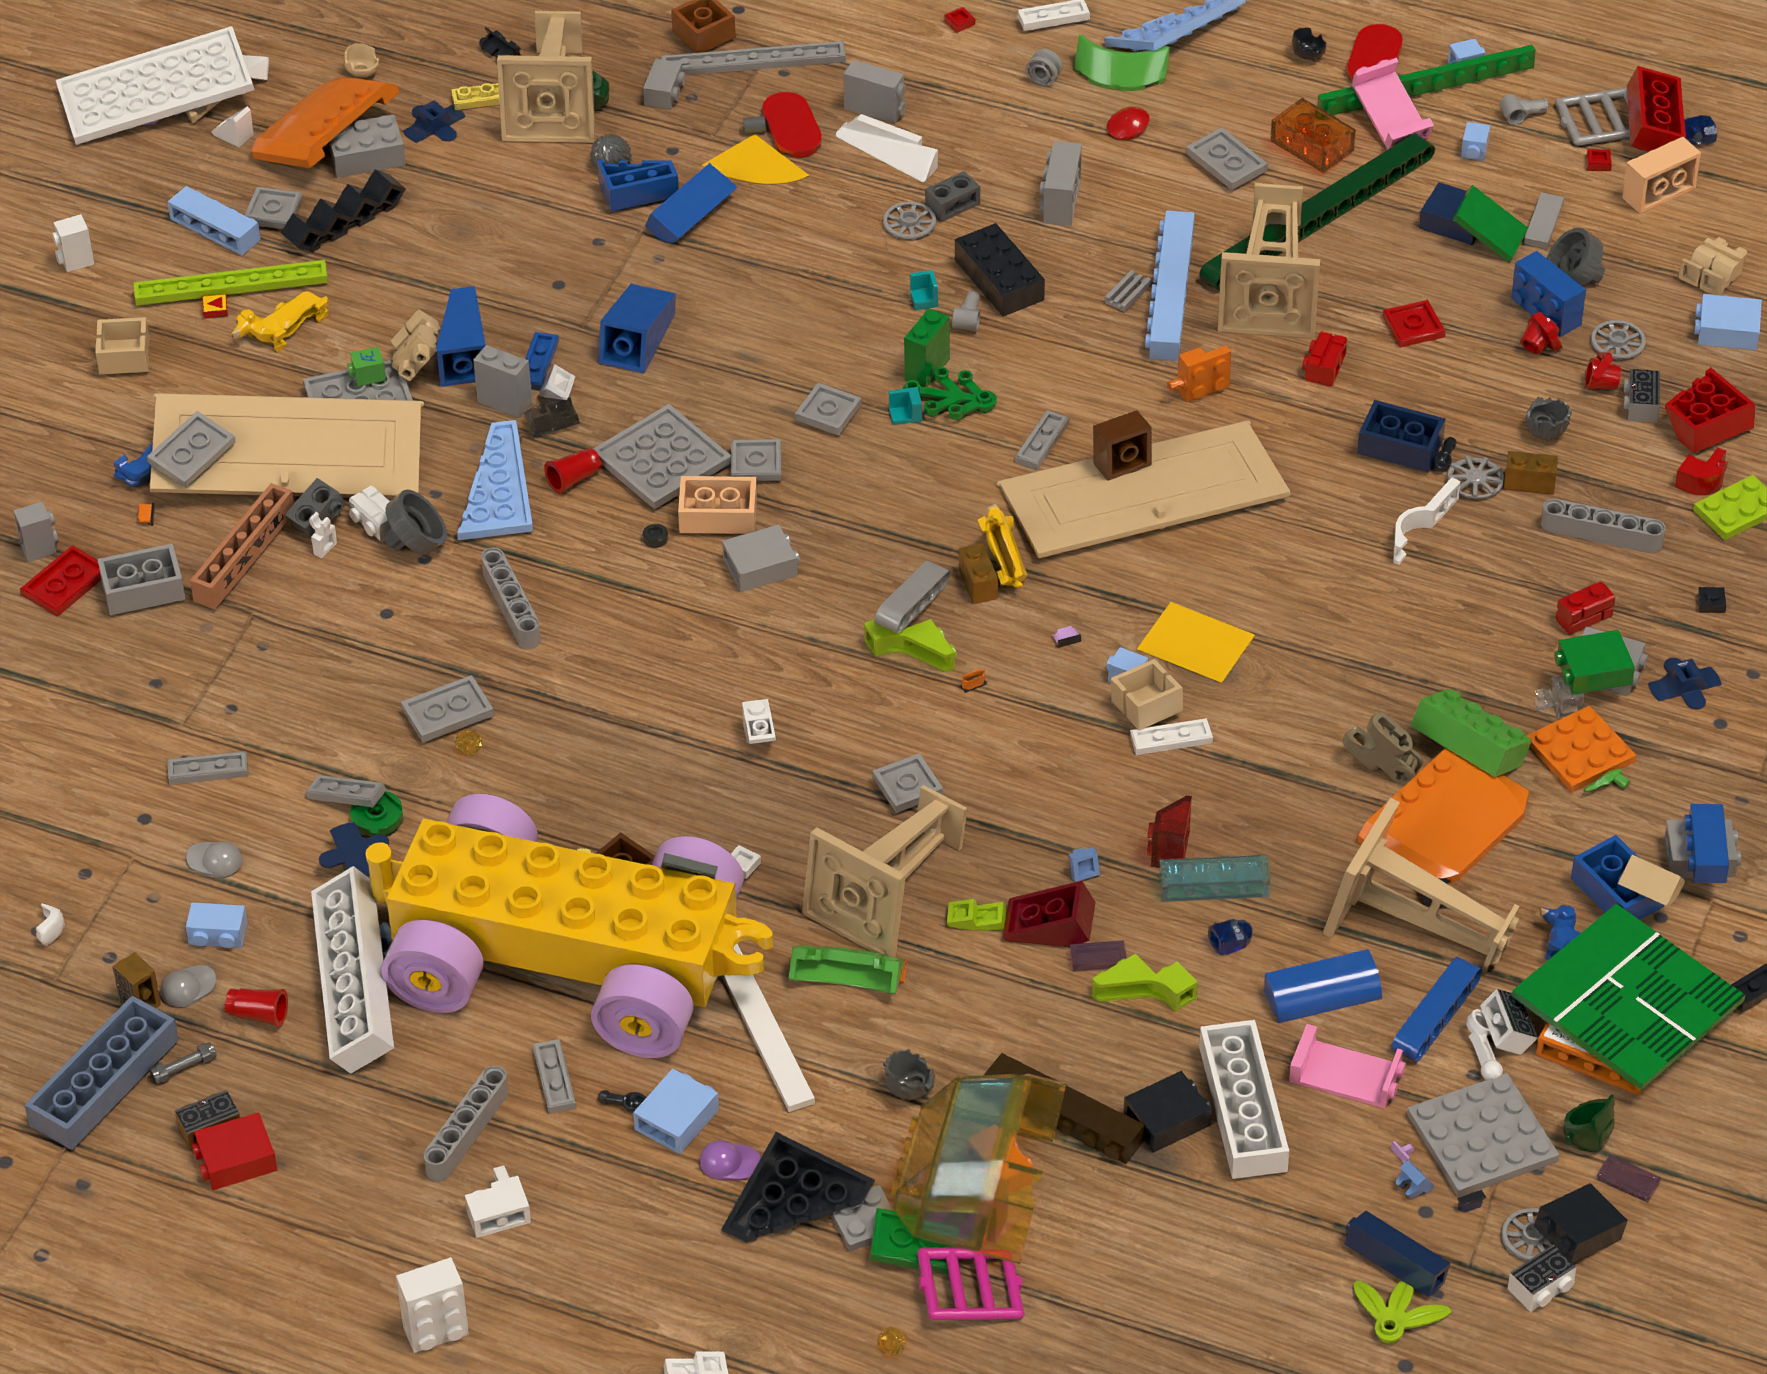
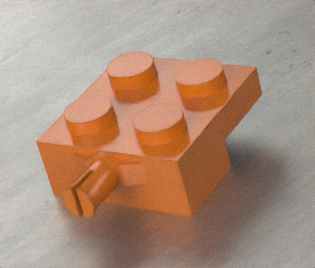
(1202, 373)

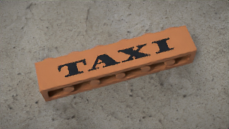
(241, 546)

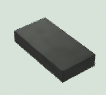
(688, 866)

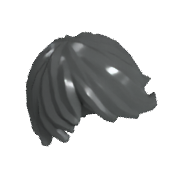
(611, 149)
(1548, 418)
(908, 1075)

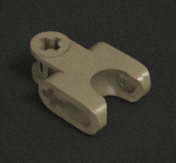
(1384, 748)

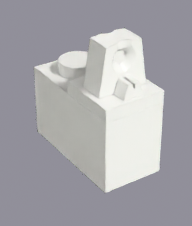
(499, 1206)

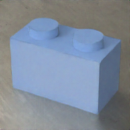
(216, 925)

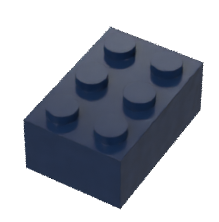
(1401, 436)

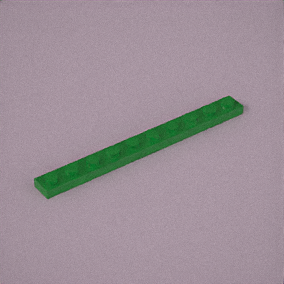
(1440, 77)

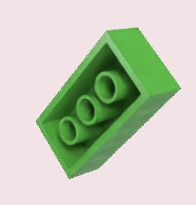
(1471, 732)

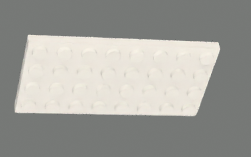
(154, 85)

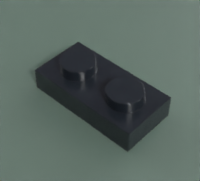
(1753, 986)

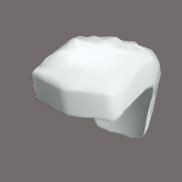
(52, 926)

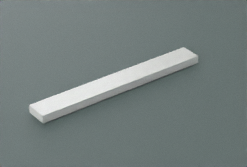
(769, 1040)

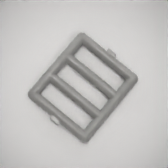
(1584, 100)

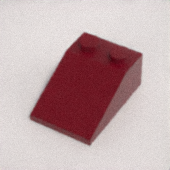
(1051, 916)

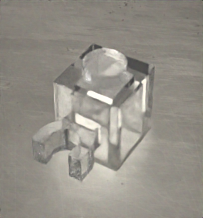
(1560, 698)

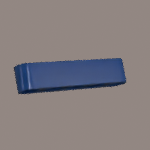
(1437, 1009)

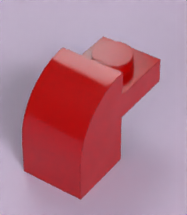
(1700, 476)

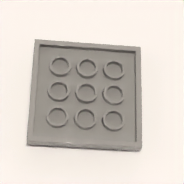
(341, 386)
(660, 451)
(1482, 1134)

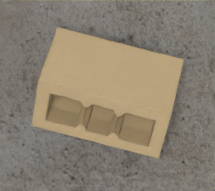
(1651, 881)

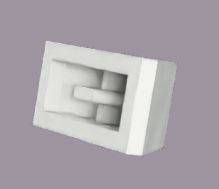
(236, 128)

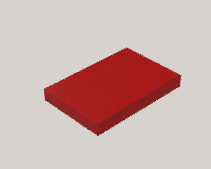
(63, 581)

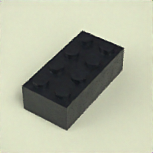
(999, 269)

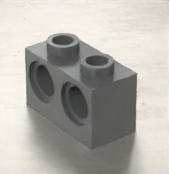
(952, 196)
(313, 501)

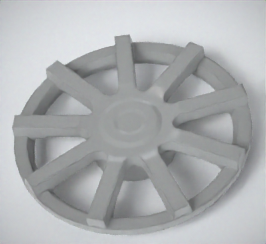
(909, 220)
(1618, 339)
(1475, 477)
(1529, 1235)

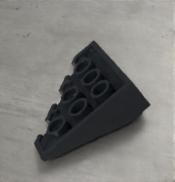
(792, 1188)

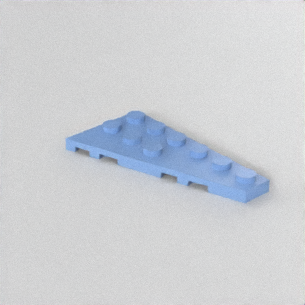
(1169, 28)
(499, 490)

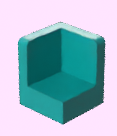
(924, 290)
(905, 406)

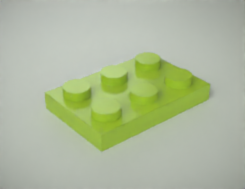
(1734, 507)

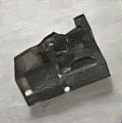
(551, 417)

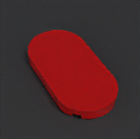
(1373, 45)
(791, 124)

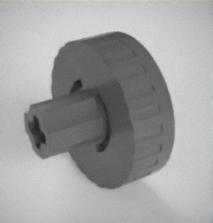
(1579, 253)
(414, 523)

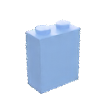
(1728, 321)
(676, 1111)

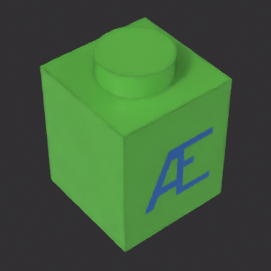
(367, 366)

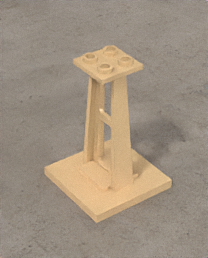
(548, 93)
(1270, 291)
(1359, 886)
(857, 889)

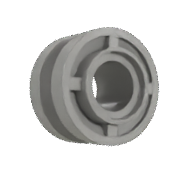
(1044, 67)

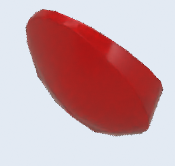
(1128, 123)

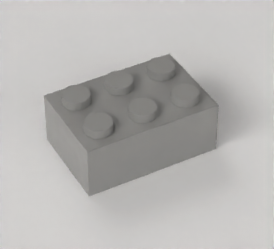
(367, 147)
(1061, 183)
(141, 579)

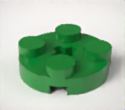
(382, 824)

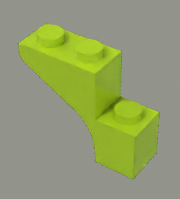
(920, 641)
(1134, 980)

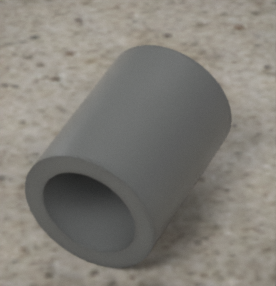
(754, 125)

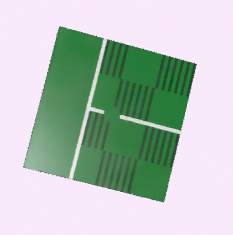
(1628, 996)

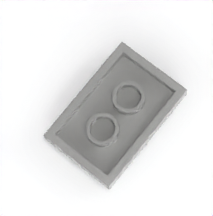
(1226, 158)
(191, 449)
(447, 708)

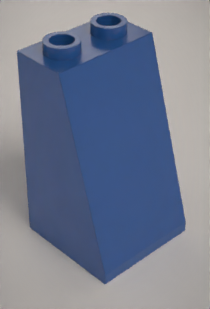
(635, 327)
(460, 338)

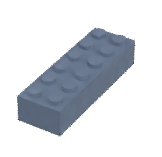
(101, 1072)

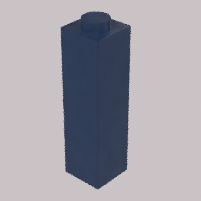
(1396, 1253)

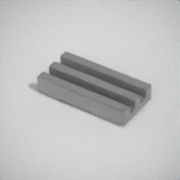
(1124, 288)

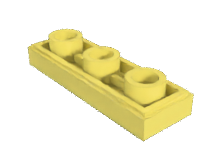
(475, 96)

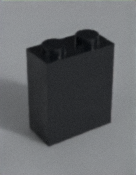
(1169, 1110)
(1580, 1222)

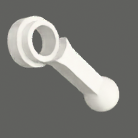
(1479, 1032)

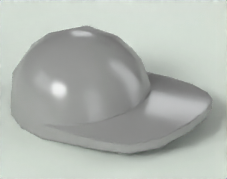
(214, 858)
(188, 985)

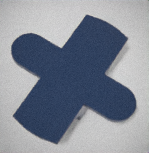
(433, 120)
(1684, 680)
(350, 848)

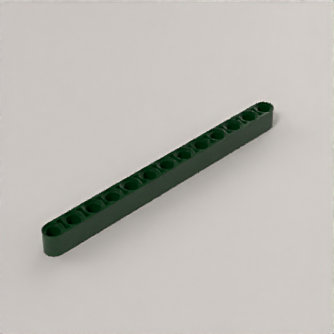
(1338, 198)

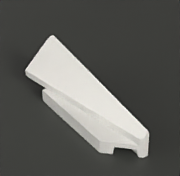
(891, 145)

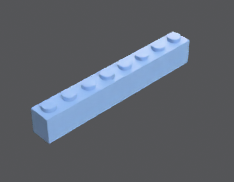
(1171, 285)

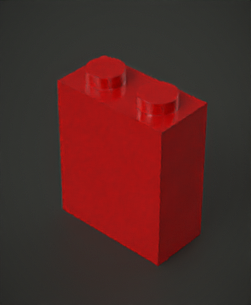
(234, 1151)

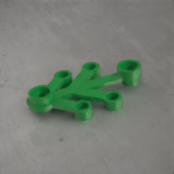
(978, 399)

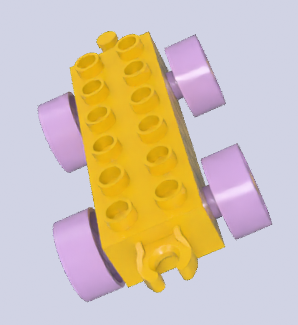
(503, 898)

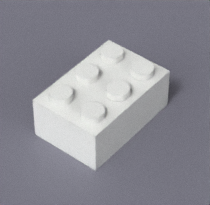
(432, 1305)

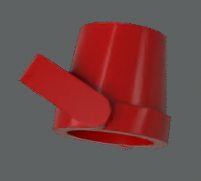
(1540, 333)
(1602, 373)

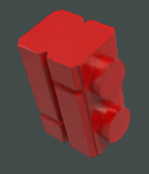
(1325, 358)
(1585, 607)

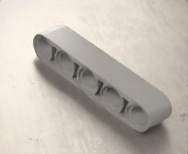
(1603, 525)
(912, 597)
(510, 598)
(466, 1123)

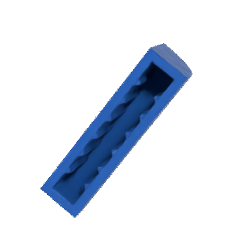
(689, 204)
(1323, 986)

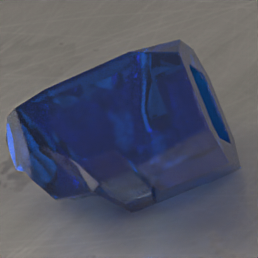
(1700, 130)
(1230, 936)

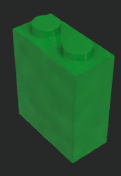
(927, 347)
(1594, 662)

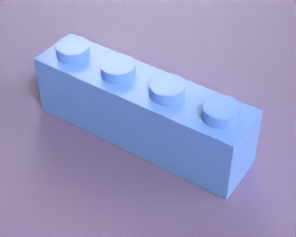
(214, 220)

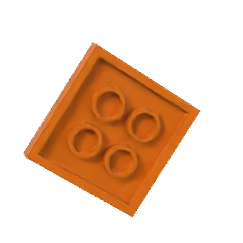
(1580, 748)

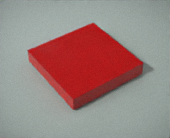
(1413, 323)

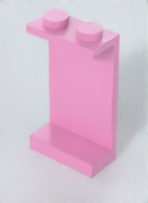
(1389, 103)
(1345, 1071)

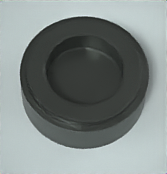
(655, 535)

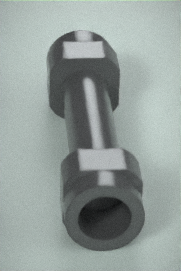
(204, 1053)

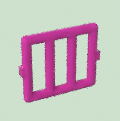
(961, 1312)

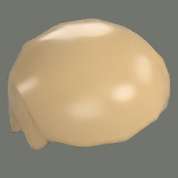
(360, 60)

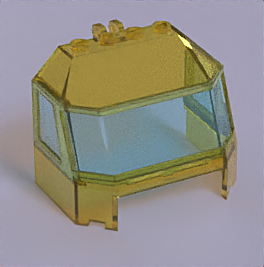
(958, 1166)

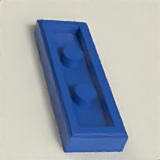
(540, 357)

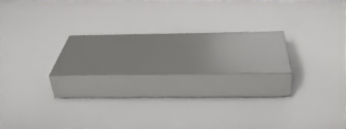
(1544, 220)
(1041, 440)
(207, 768)
(346, 791)
(554, 1076)

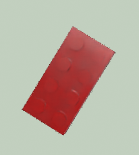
(1654, 109)

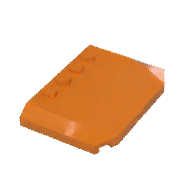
(317, 119)
(1451, 816)

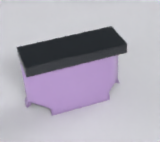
(1067, 636)

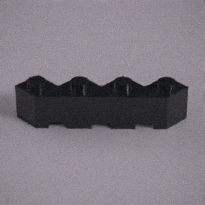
(352, 208)

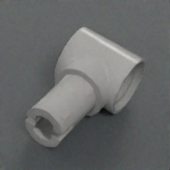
(1518, 109)
(967, 316)

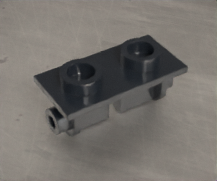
(496, 41)

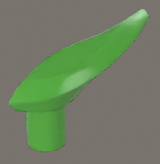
(1609, 778)

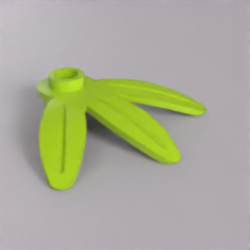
(1395, 1314)

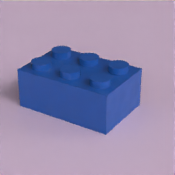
(1548, 290)
(1598, 875)

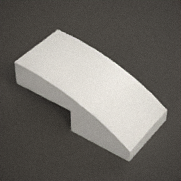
(701, 1364)

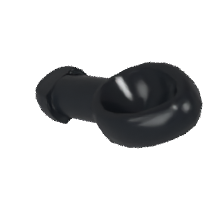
(1442, 459)
(630, 1101)

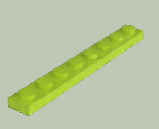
(230, 282)

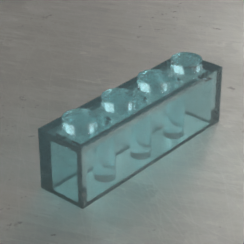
(1214, 878)

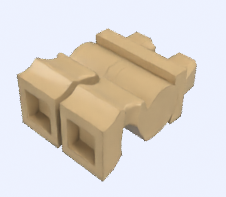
(1713, 266)
(415, 344)

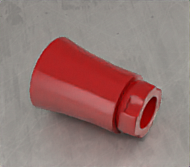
(571, 469)
(258, 1005)

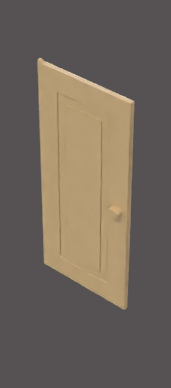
(297, 441)
(1186, 482)

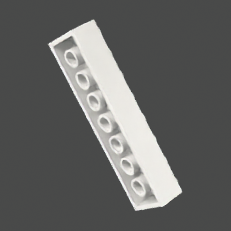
(351, 970)

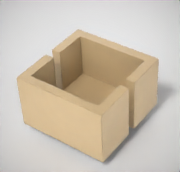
(122, 345)
(1146, 694)

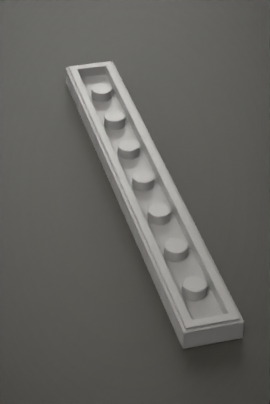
(760, 58)

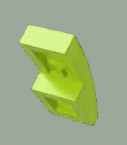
(970, 916)

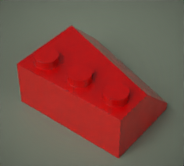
(1709, 412)

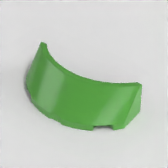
(1121, 69)
(846, 967)

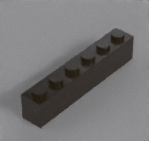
(1085, 1117)

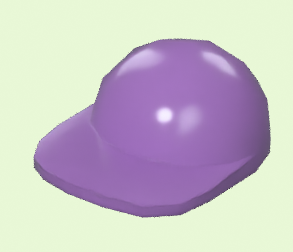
(728, 1161)

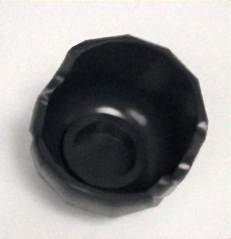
(1307, 45)

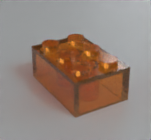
(1312, 135)

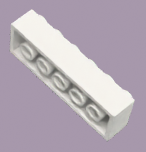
(1243, 1099)

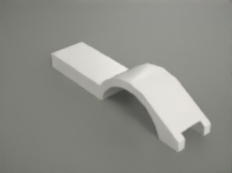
(1424, 516)

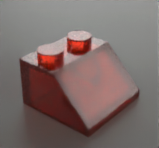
(1170, 832)

